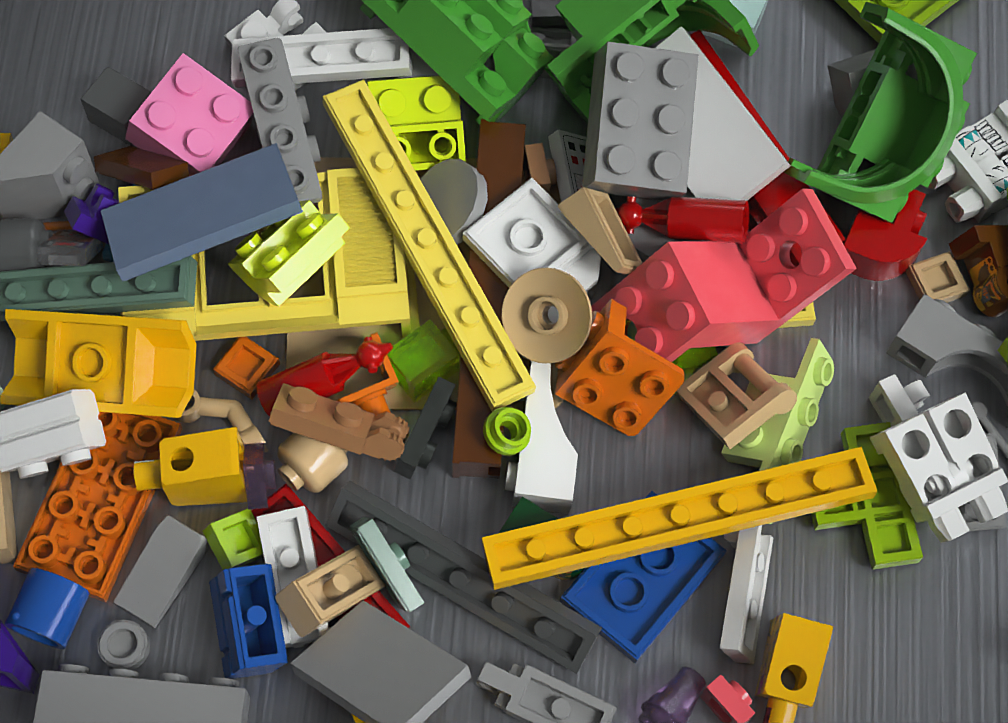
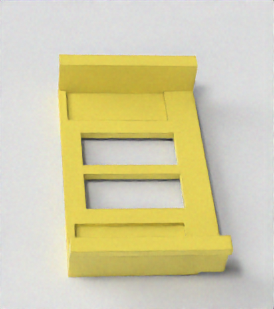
(363, 281)

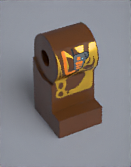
(986, 259)

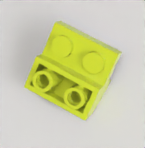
(423, 117)
(288, 252)

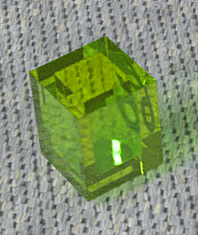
(424, 358)

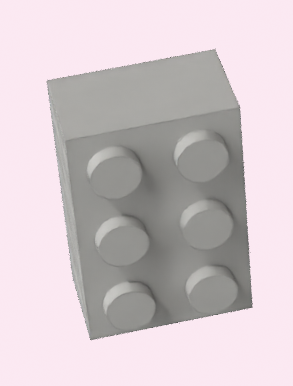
(640, 121)

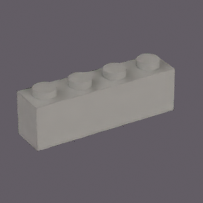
(122, 697)

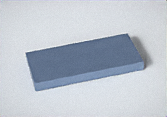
(200, 212)

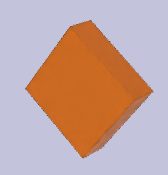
(245, 366)

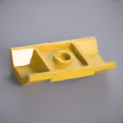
(124, 360)

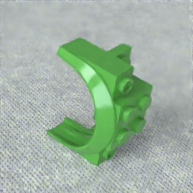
(635, 24)
(895, 118)

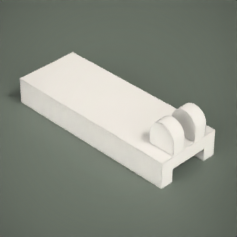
(291, 552)
(746, 593)

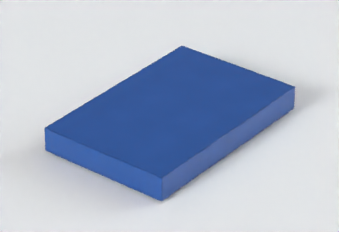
(641, 593)

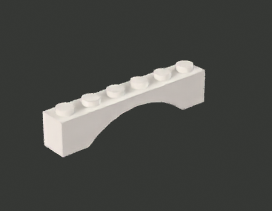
(549, 461)

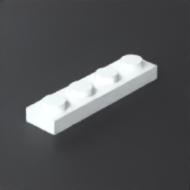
(336, 56)

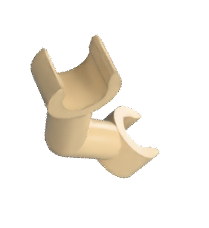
(224, 409)

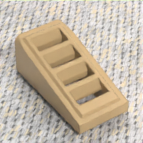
(601, 226)

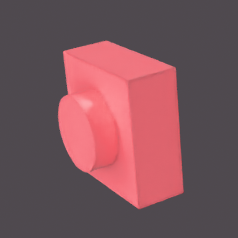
(728, 701)

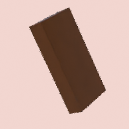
(141, 167)

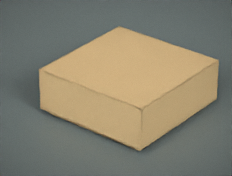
(938, 278)

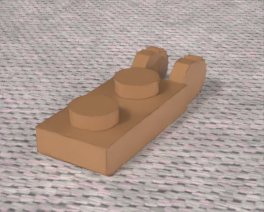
(339, 423)

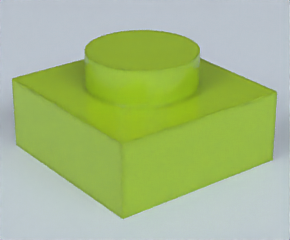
(235, 539)

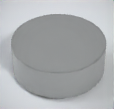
(123, 645)

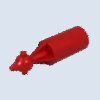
(690, 218)
(324, 372)

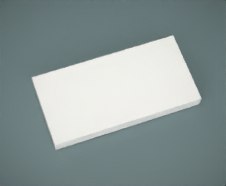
(728, 147)

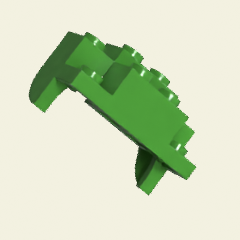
(459, 39)

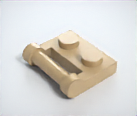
(724, 405)

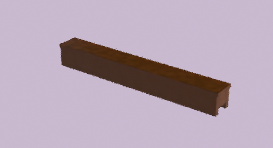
(501, 166)

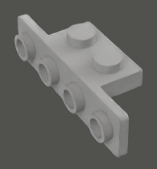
(281, 113)

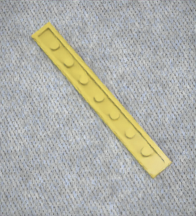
(429, 246)

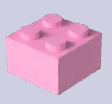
(191, 117)

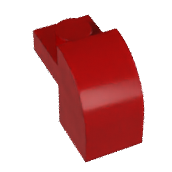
(885, 248)

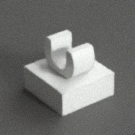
(897, 403)

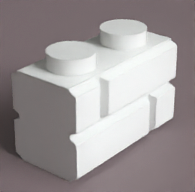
(50, 430)

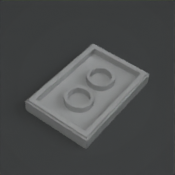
(380, 668)

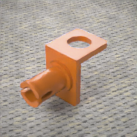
(372, 397)

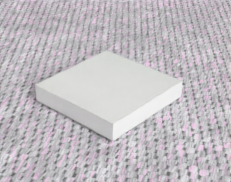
(525, 235)

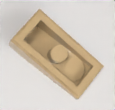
(328, 591)

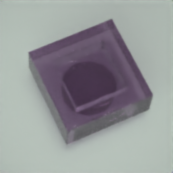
(258, 475)

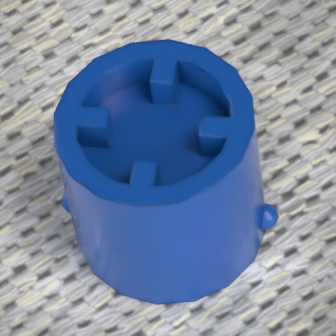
(47, 608)

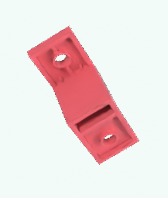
(730, 290)

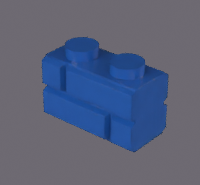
(248, 621)

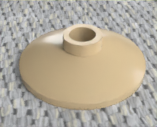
(527, 318)

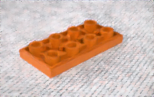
(95, 506)

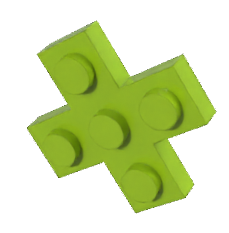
(887, 517)

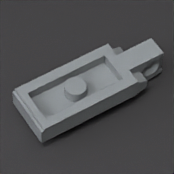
(540, 697)

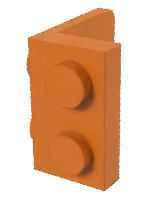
(616, 375)

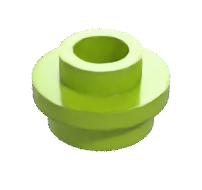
(518, 426)

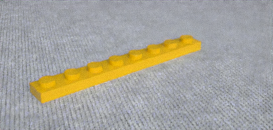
(678, 517)

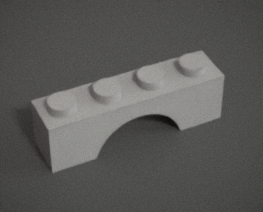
(940, 339)

